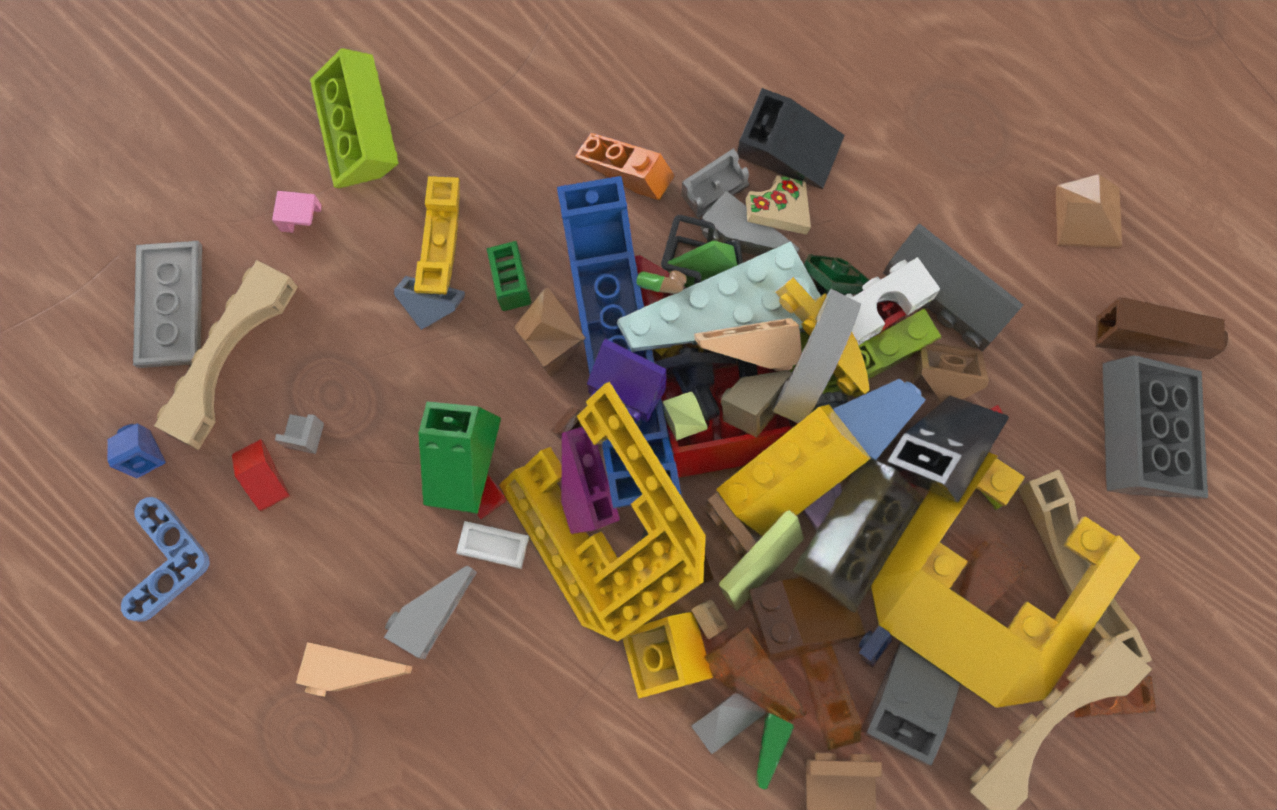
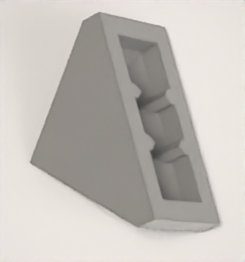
(726, 721)

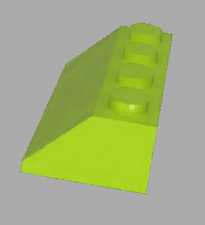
(353, 119)

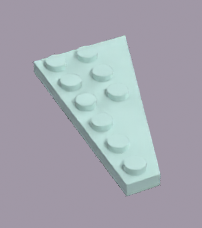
(723, 301)

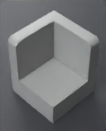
(301, 433)

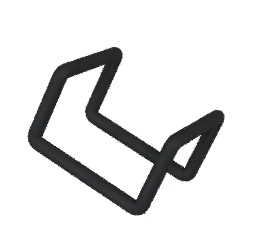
(673, 240)

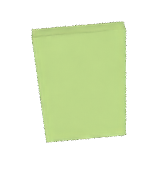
(762, 559)

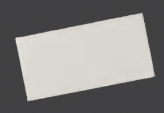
(492, 545)

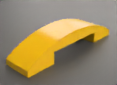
(439, 235)

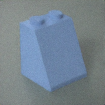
(880, 414)

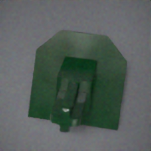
(835, 274)

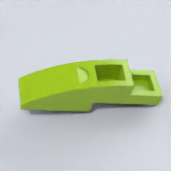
(894, 345)

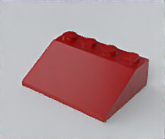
(721, 444)

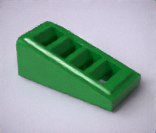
(513, 294)
(774, 740)

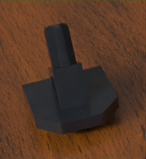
(695, 374)

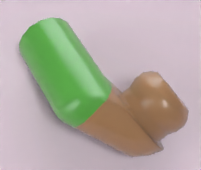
(658, 283)

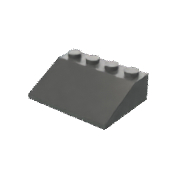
(1154, 429)

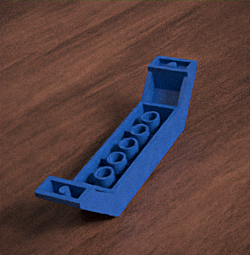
(605, 291)

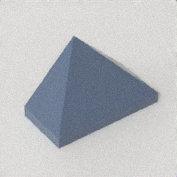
(424, 307)

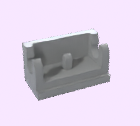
(712, 181)

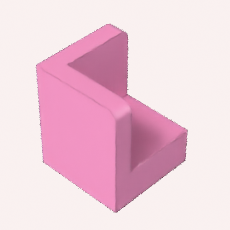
(294, 209)

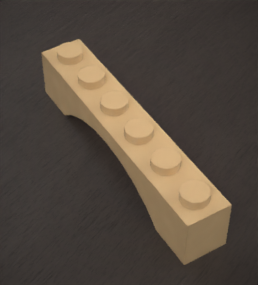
(191, 408)
(1055, 519)
(1109, 674)

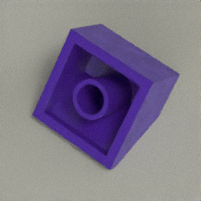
(632, 377)

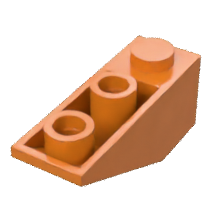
(640, 168)

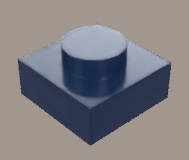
(874, 645)

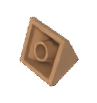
(1089, 213)
(549, 332)
(950, 371)

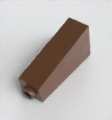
(1159, 330)

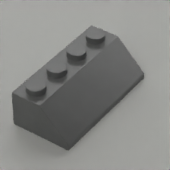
(966, 296)

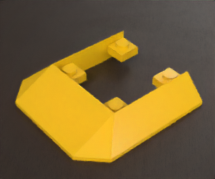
(605, 590)
(960, 639)

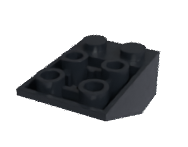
(789, 140)
(947, 447)

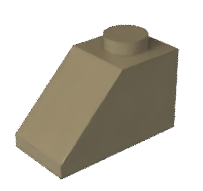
(751, 401)

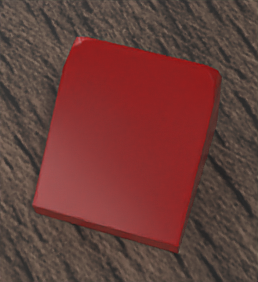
(491, 498)

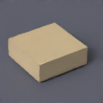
(709, 618)

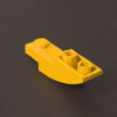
(851, 367)

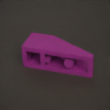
(584, 484)

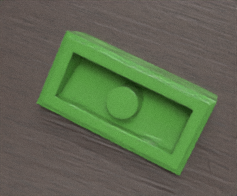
(707, 260)

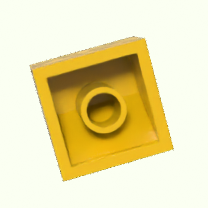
(666, 654)

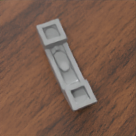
(818, 357)

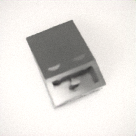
(912, 706)

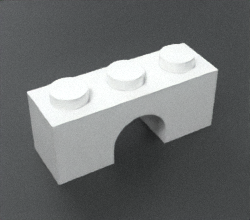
(907, 285)

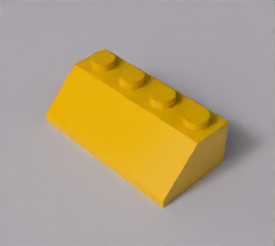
(794, 470)

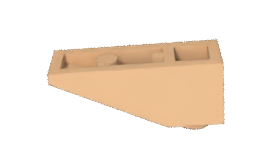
(766, 344)
(337, 669)

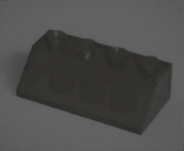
(859, 533)

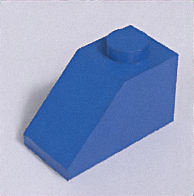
(134, 451)

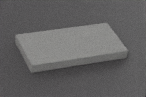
(167, 304)

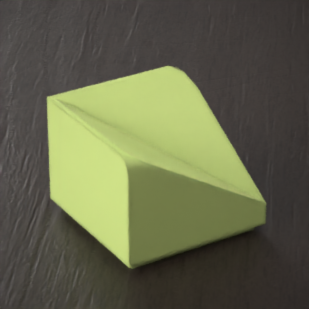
(684, 415)

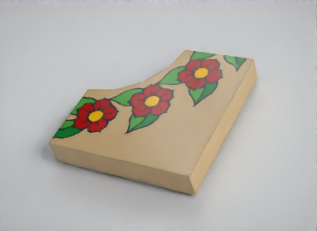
(781, 206)

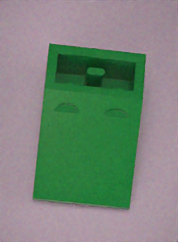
(456, 454)

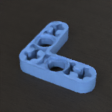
(176, 557)

